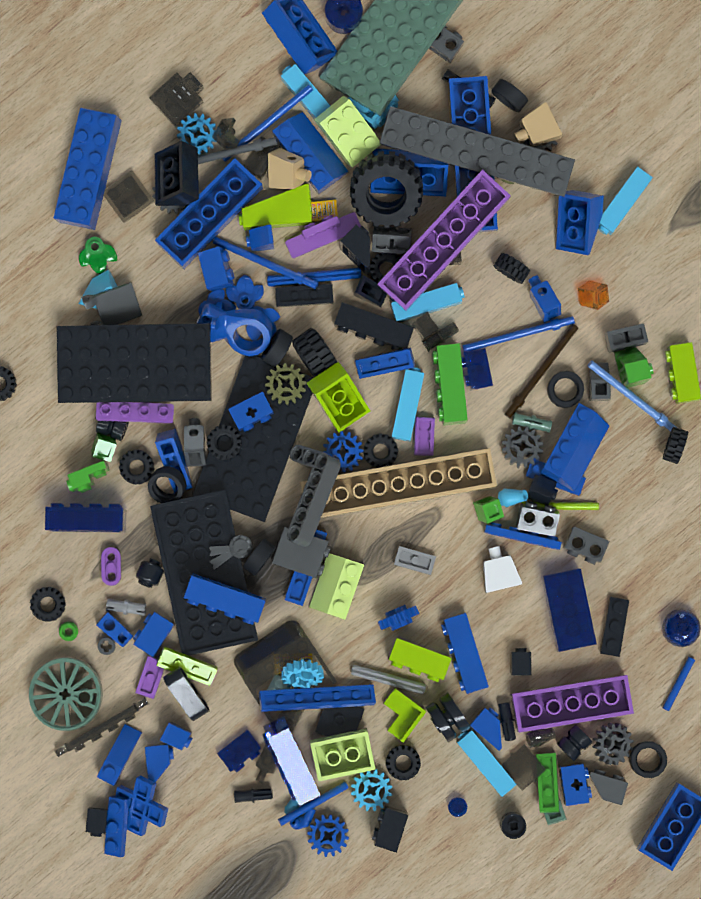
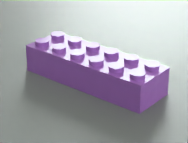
(572, 703)

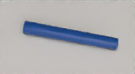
(678, 684)

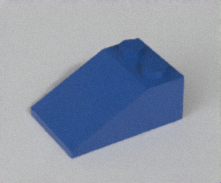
(578, 221)

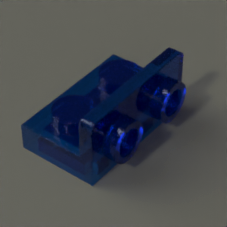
(477, 369)
(239, 751)

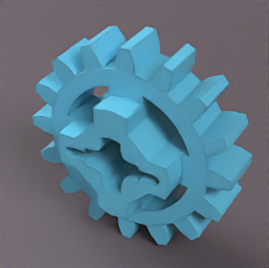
(302, 674)
(360, 796)

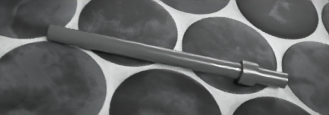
(257, 145)

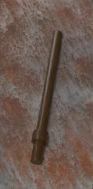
(518, 400)

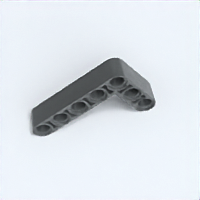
(315, 494)

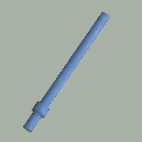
(660, 418)

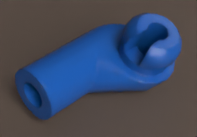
(303, 821)

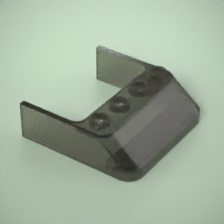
(272, 653)

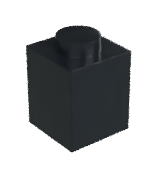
(542, 490)
(521, 662)
(96, 821)

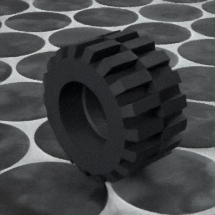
(313, 352)

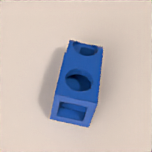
(114, 629)

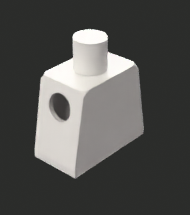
(499, 571)

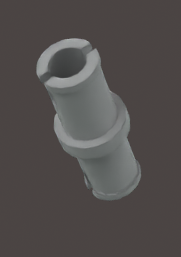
(126, 607)

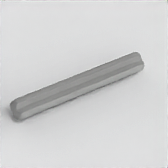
(388, 679)

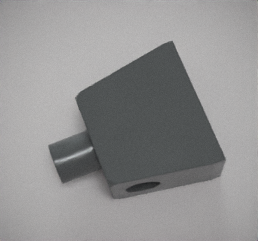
(194, 443)

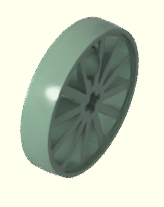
(75, 695)

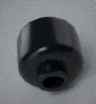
(149, 573)

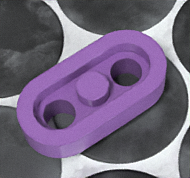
(111, 566)

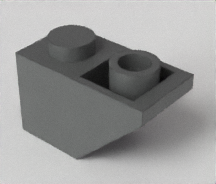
(599, 388)
(609, 788)

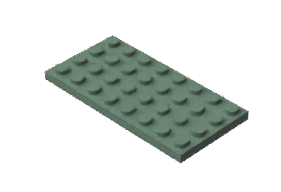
(386, 49)

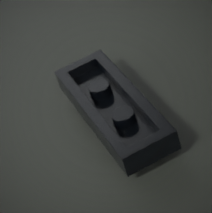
(304, 295)
(614, 626)

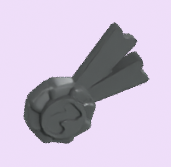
(239, 546)

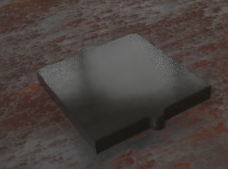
(523, 767)

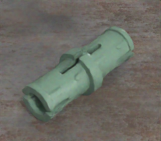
(532, 422)

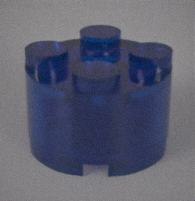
(343, 23)

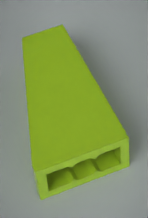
(282, 210)

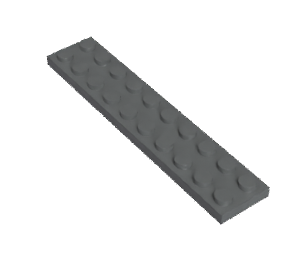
(477, 151)

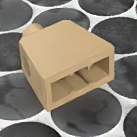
(538, 127)
(286, 170)

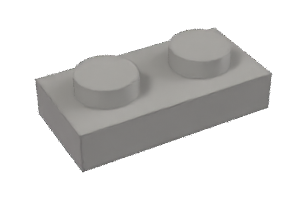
(415, 560)

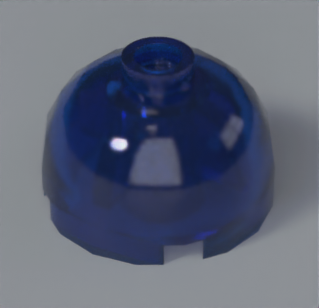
(681, 628)

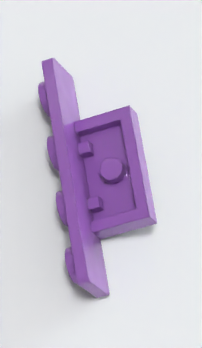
(321, 234)
(135, 412)

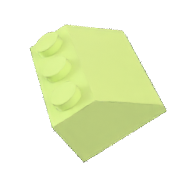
(336, 586)

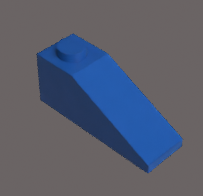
(172, 455)
(119, 755)

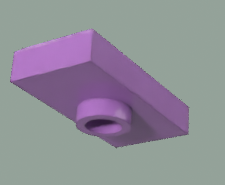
(424, 436)

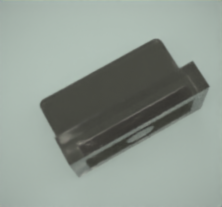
(258, 161)

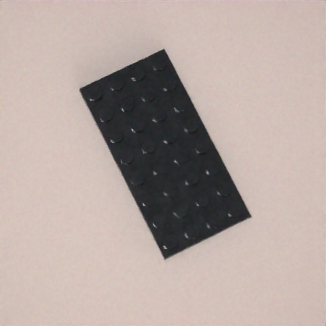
(134, 363)
(265, 450)
(184, 536)

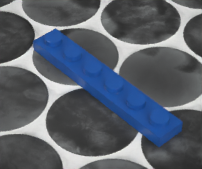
(317, 698)

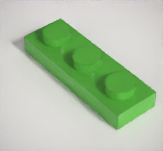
(548, 784)

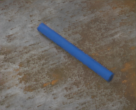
(313, 803)

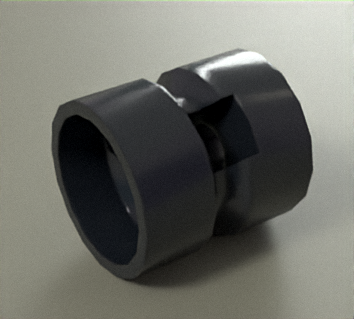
(115, 428)
(574, 742)
(513, 825)

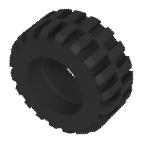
(386, 212)

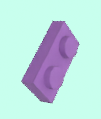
(150, 678)

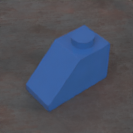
(260, 238)
(488, 727)
(176, 736)
(158, 760)

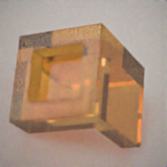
(593, 295)

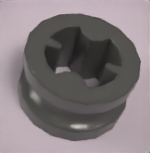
(102, 650)

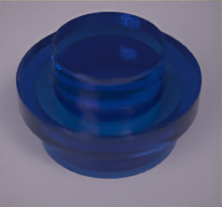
(457, 807)

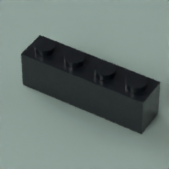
(373, 326)

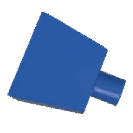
(544, 299)

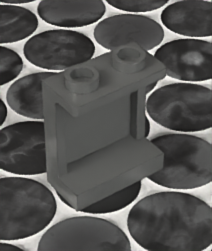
(302, 559)

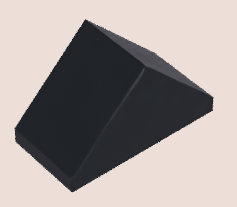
(370, 291)

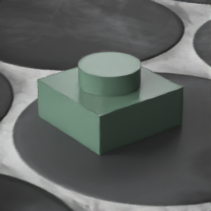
(555, 817)

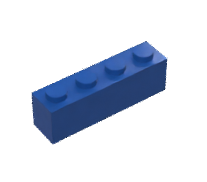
(465, 653)

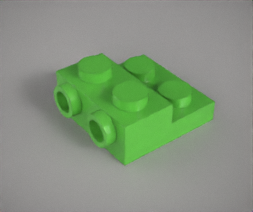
(82, 479)

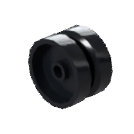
(447, 717)

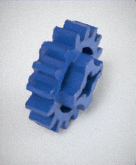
(351, 451)
(398, 617)
(322, 828)

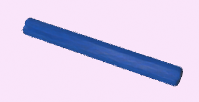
(319, 276)

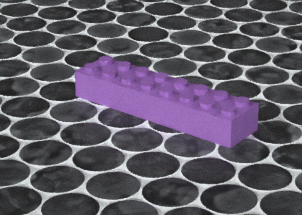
(444, 240)

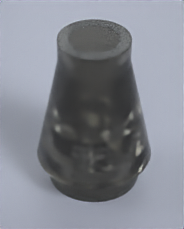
(539, 737)

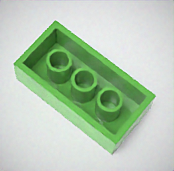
(451, 384)

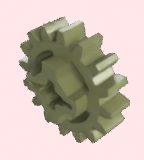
(291, 377)

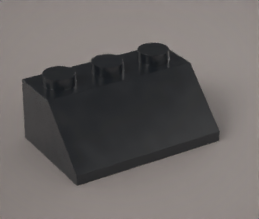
(176, 175)
(357, 248)

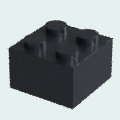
(390, 828)

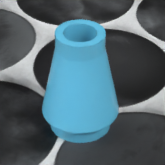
(512, 496)

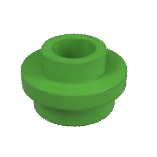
(64, 626)

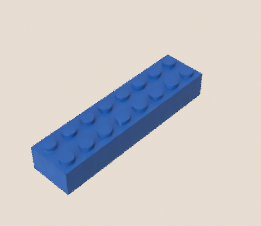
(471, 110)

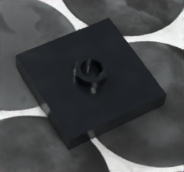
(339, 720)

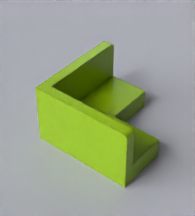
(408, 714)

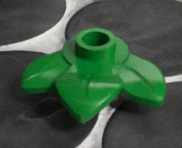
(99, 257)

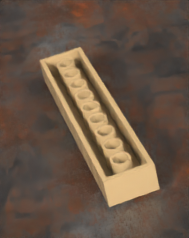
(410, 482)

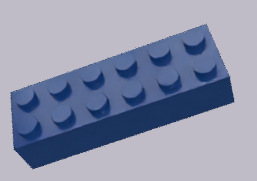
(87, 168)
(210, 214)

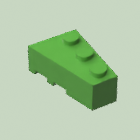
(633, 367)

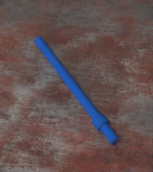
(274, 117)
(297, 277)
(554, 324)

